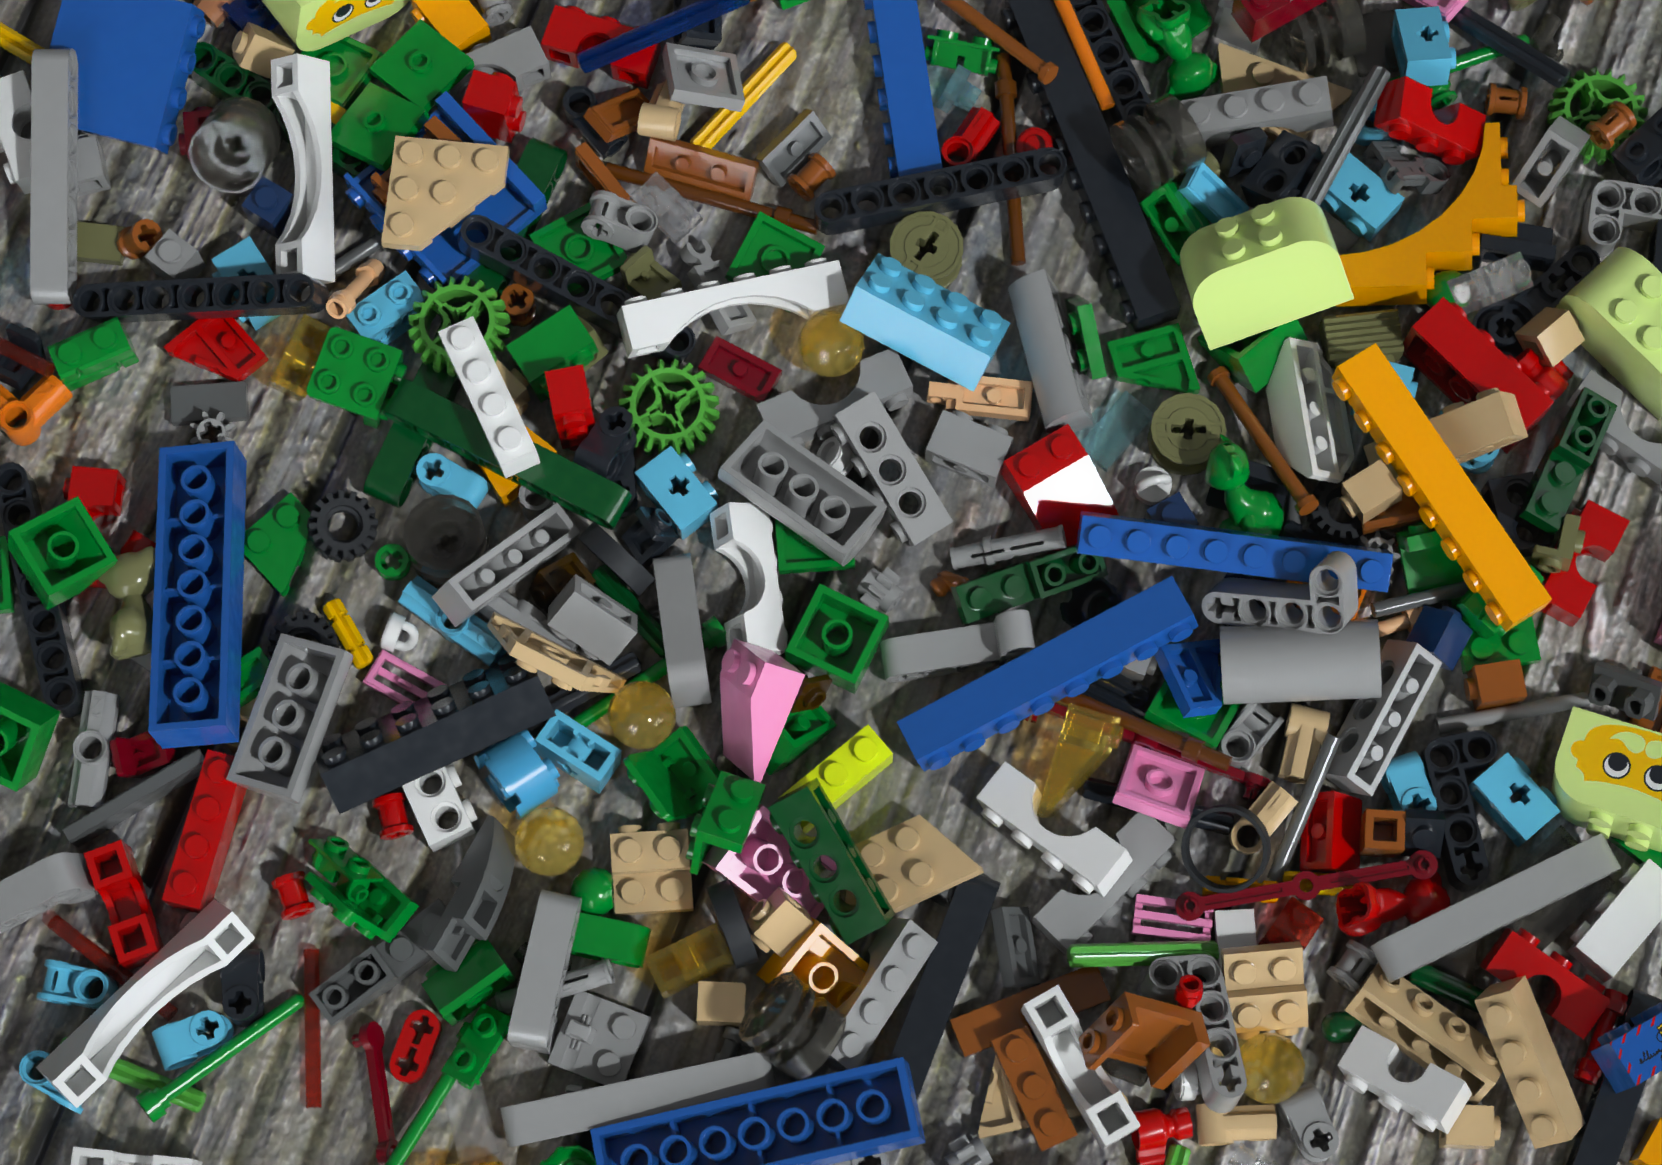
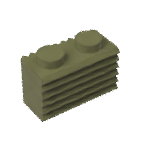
(1351, 333)

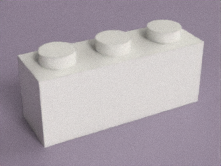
(1621, 922)

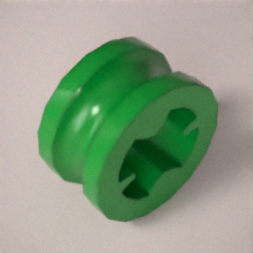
(1442, 96)
(394, 551)

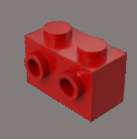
(495, 104)

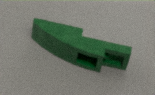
(1566, 460)
(1025, 582)

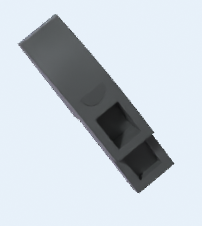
(481, 892)
(378, 968)

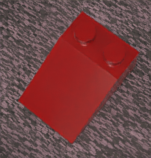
(1057, 482)

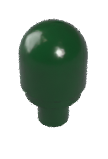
(1340, 1027)

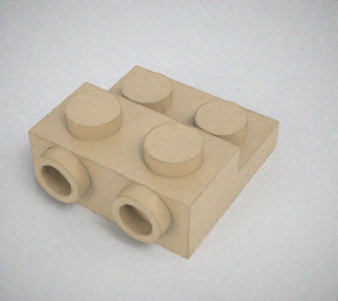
(651, 870)
(1266, 988)

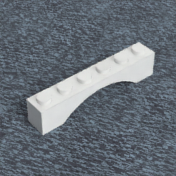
(304, 99)
(653, 323)
(94, 1047)

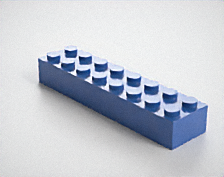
(198, 595)
(788, 1124)

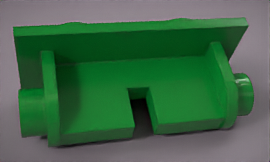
(948, 48)
(341, 864)
(477, 1046)

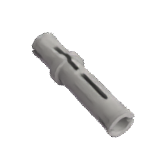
(1050, 538)
(575, 982)

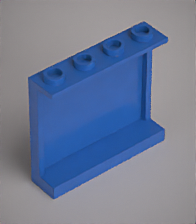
(131, 65)
(511, 207)

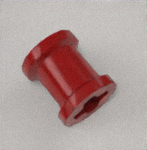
(392, 816)
(293, 895)

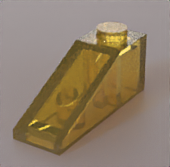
(1081, 749)

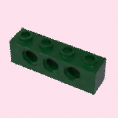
(832, 839)

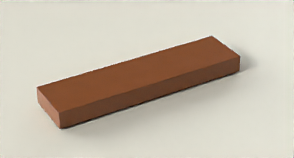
(976, 1029)

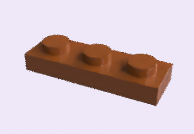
(702, 167)
(1033, 1088)

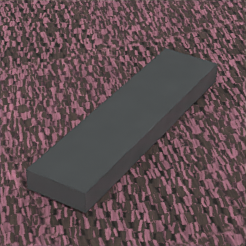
(135, 799)

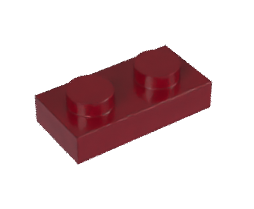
(740, 370)

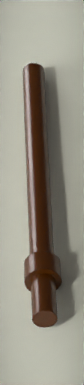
(1006, 93)
(719, 200)
(1191, 747)

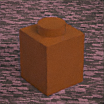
(1495, 685)
(1382, 833)

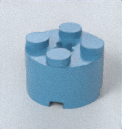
(518, 773)

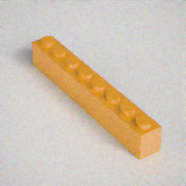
(1440, 488)

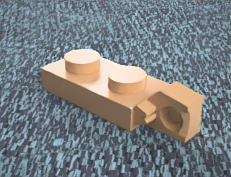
(991, 398)

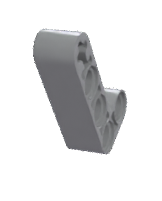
(1621, 214)
(1235, 599)
(681, 630)
(958, 648)
(46, 883)
(543, 974)
(1221, 1030)

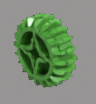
(1596, 94)
(477, 303)
(682, 401)

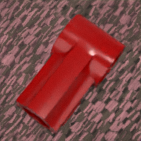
(970, 137)

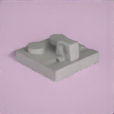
(703, 77)
(598, 1039)

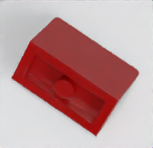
(1332, 834)

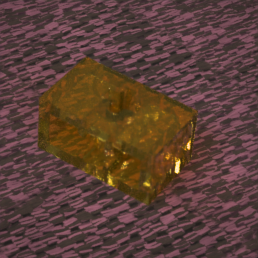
(299, 358)
(689, 961)

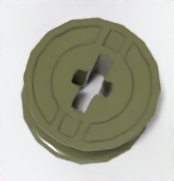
(917, 234)
(1167, 442)

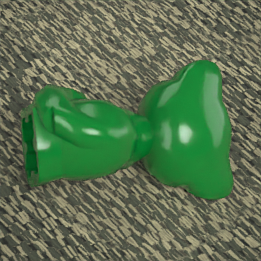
(1167, 26)
(1247, 508)

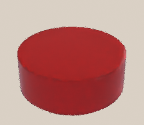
(1033, 139)

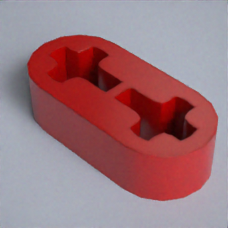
(424, 1050)

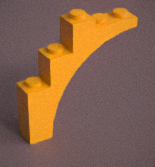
(1406, 268)

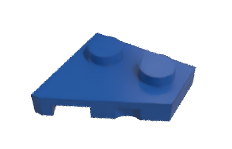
(1193, 675)

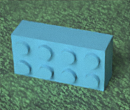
(925, 321)

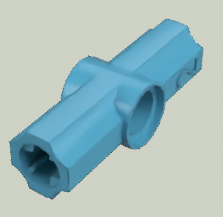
(471, 635)

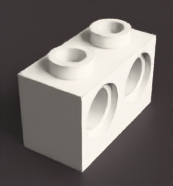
(430, 807)

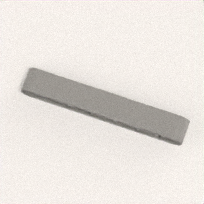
(54, 176)
(1495, 907)
(635, 1098)

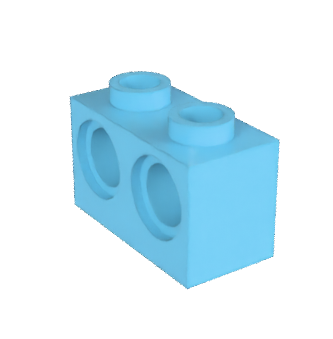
(386, 311)

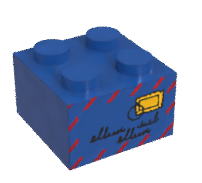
(1632, 1053)

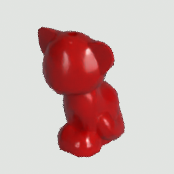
(1367, 908)

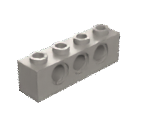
(930, 513)
(505, 564)
(1379, 724)

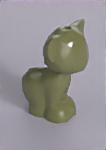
(131, 581)

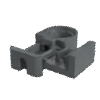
(1423, 172)

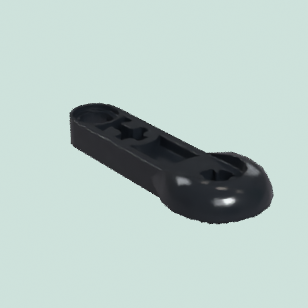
(1527, 304)

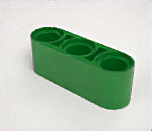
(611, 939)

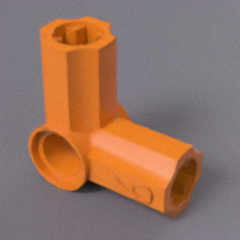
(36, 406)

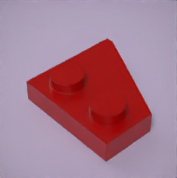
(218, 347)

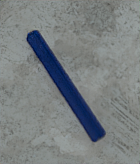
(655, 32)

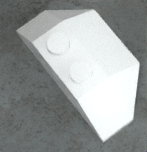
(1307, 414)

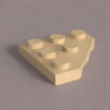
(437, 187)

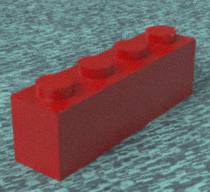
(205, 836)

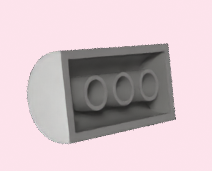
(1050, 353)
(803, 492)
(1300, 665)
(290, 718)

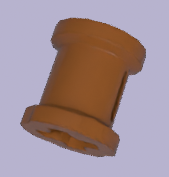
(1505, 101)
(1611, 125)
(811, 176)
(128, 240)
(521, 296)

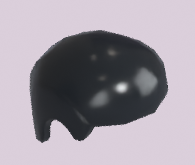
(1089, 601)

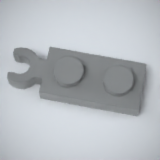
(704, 269)

